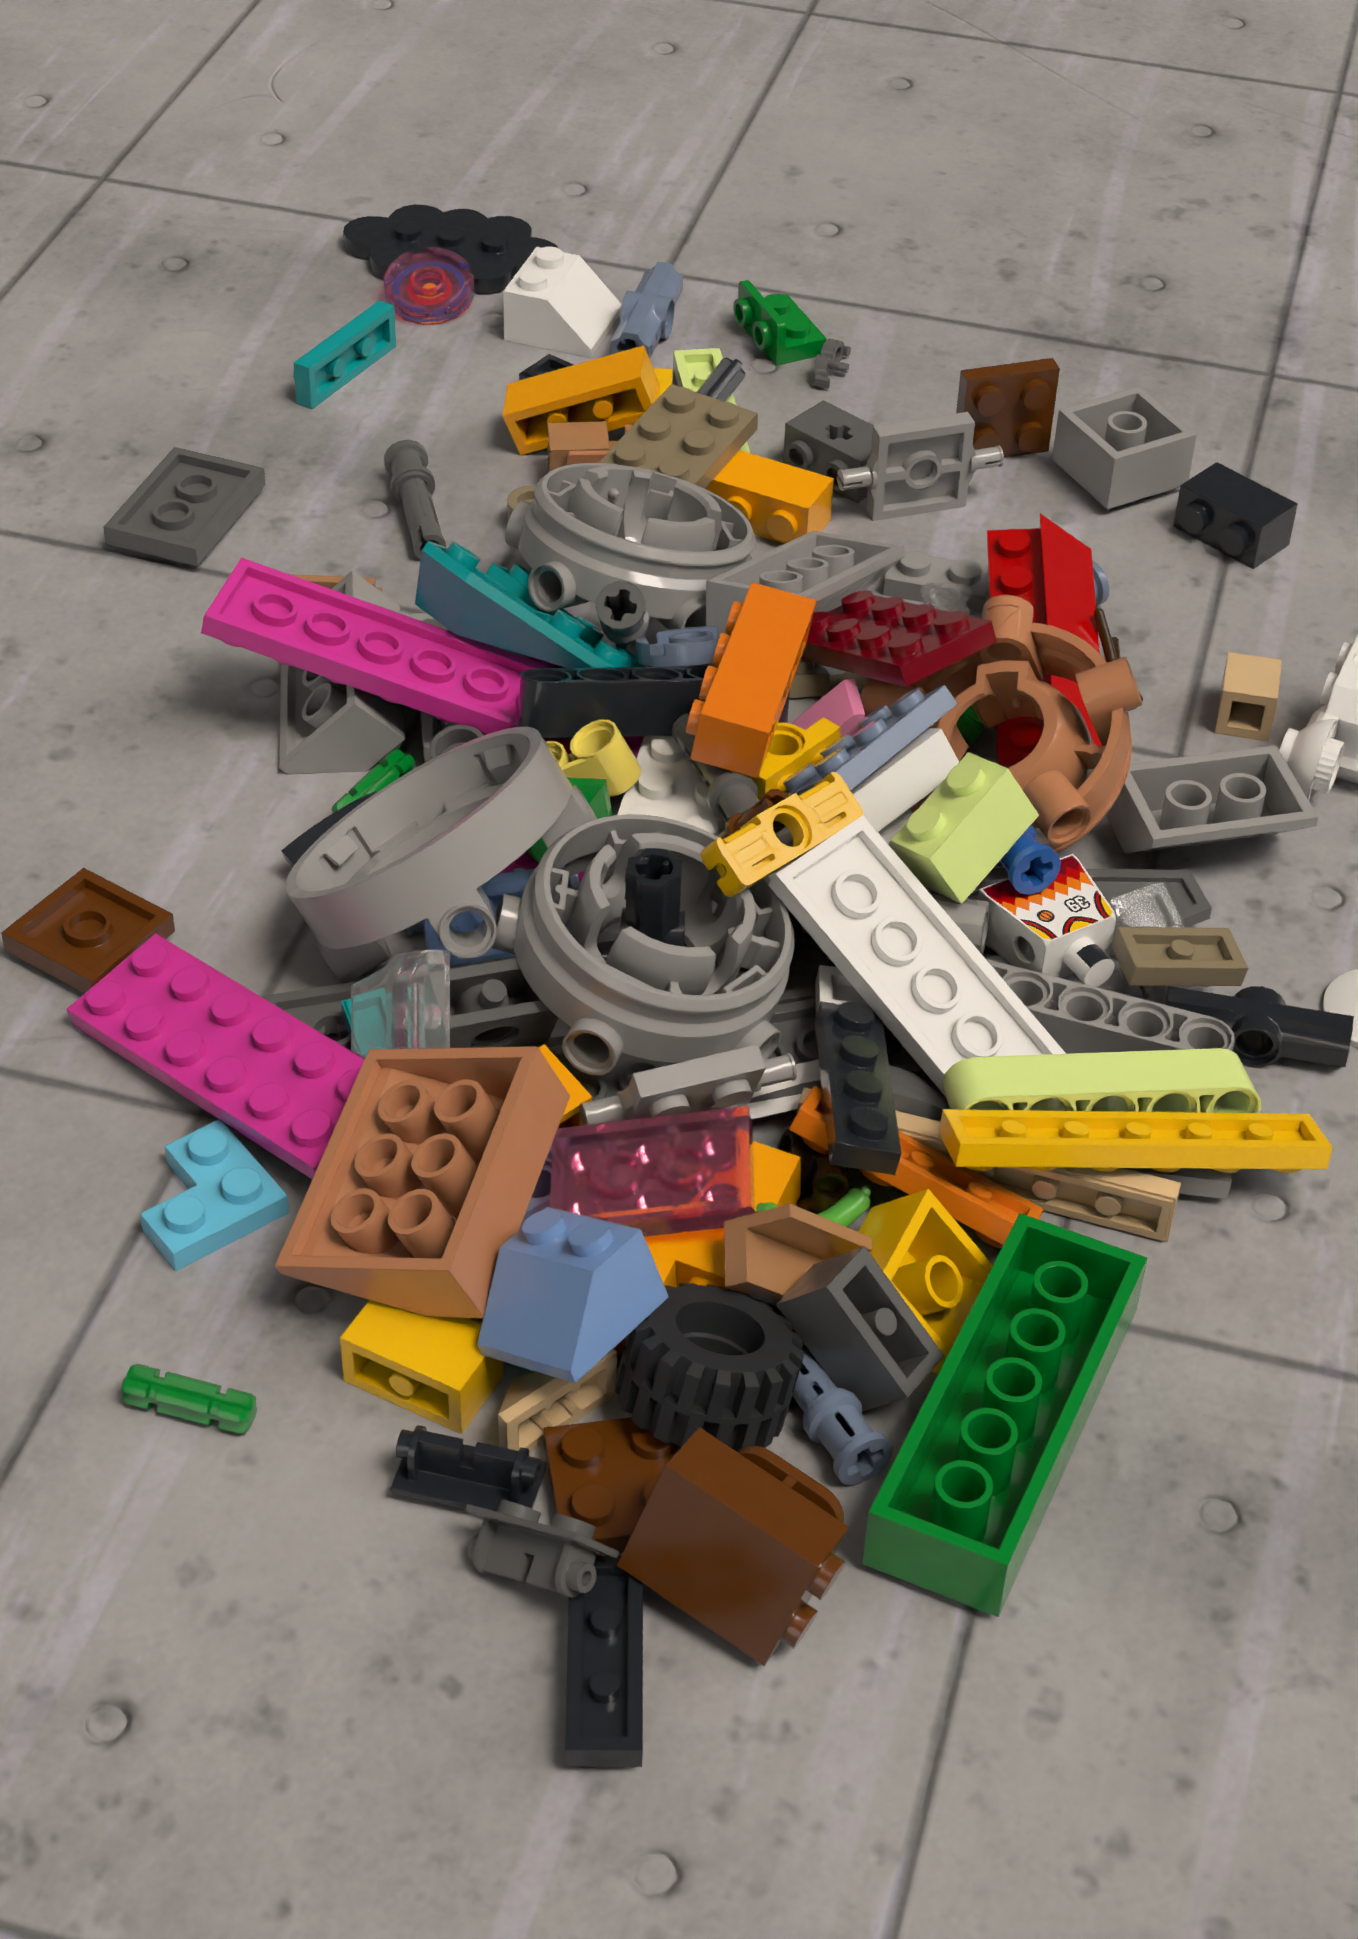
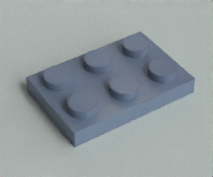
(877, 741)

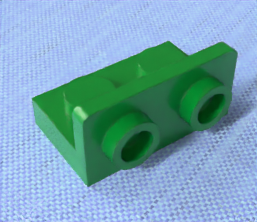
(777, 325)

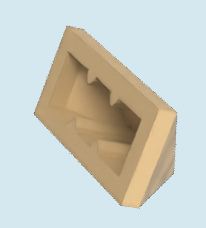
(548, 1401)

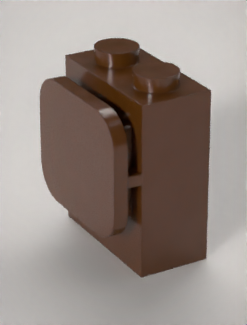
(738, 1543)

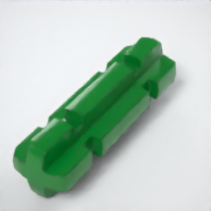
(390, 769)
(189, 1398)

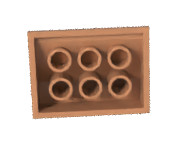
(427, 1177)

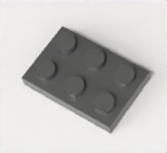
(184, 506)

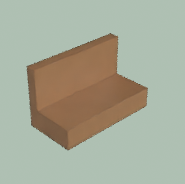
(778, 1246)

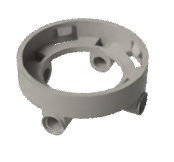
(430, 847)

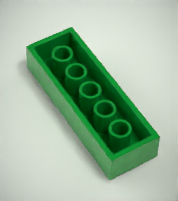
(1004, 1415)

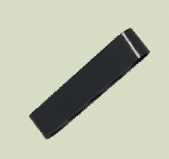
(634, 698)

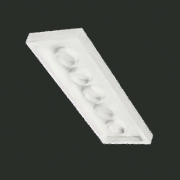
(906, 954)

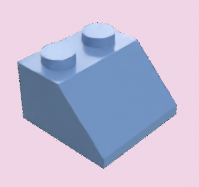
(568, 1293)

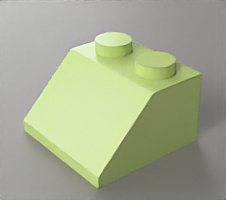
(964, 827)

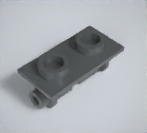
(561, 1551)

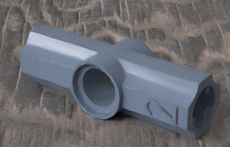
(649, 310)

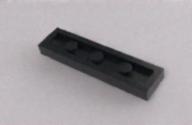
(857, 1088)

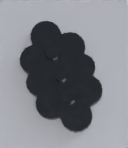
(491, 245)

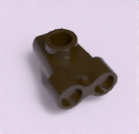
(820, 1180)

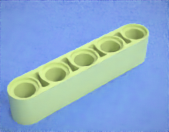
(1105, 1081)

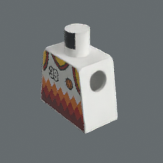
(1055, 930)

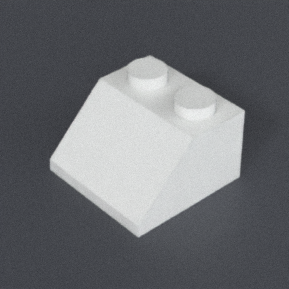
(558, 304)

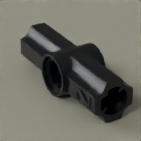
(654, 896)
(1271, 1029)

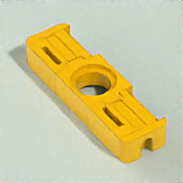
(757, 852)

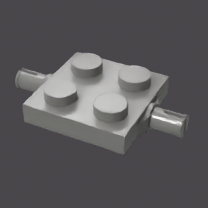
(920, 466)
(692, 1086)

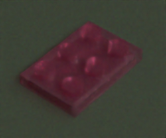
(658, 1171)

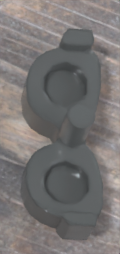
(830, 358)

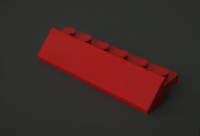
(1058, 580)

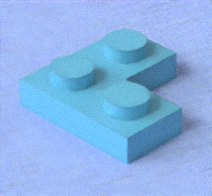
(224, 1197)

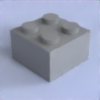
(1123, 447)

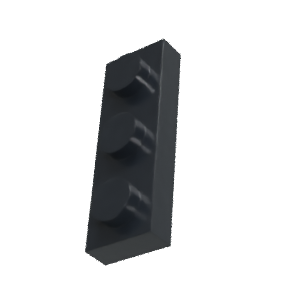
(605, 1671)

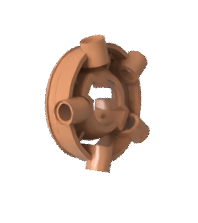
(1066, 773)

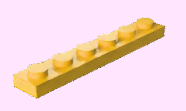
(1133, 1140)

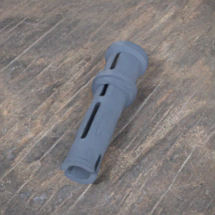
(836, 1421)

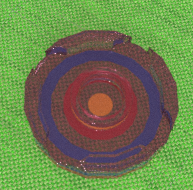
(429, 286)

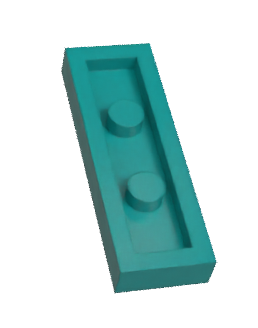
(344, 354)

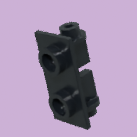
(458, 1474)

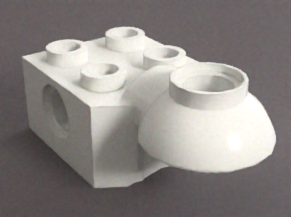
(1330, 740)

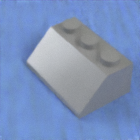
(1208, 800)

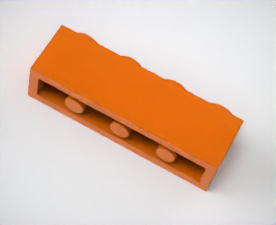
(752, 679)

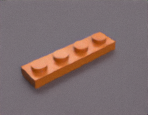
(962, 1192)

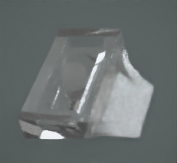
(403, 1004)

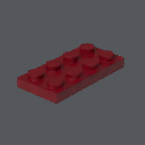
(893, 638)

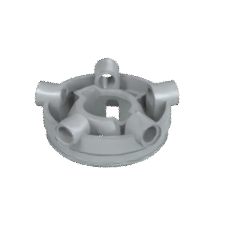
(629, 526)
(647, 994)

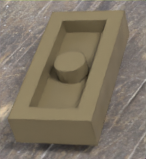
(1179, 956)

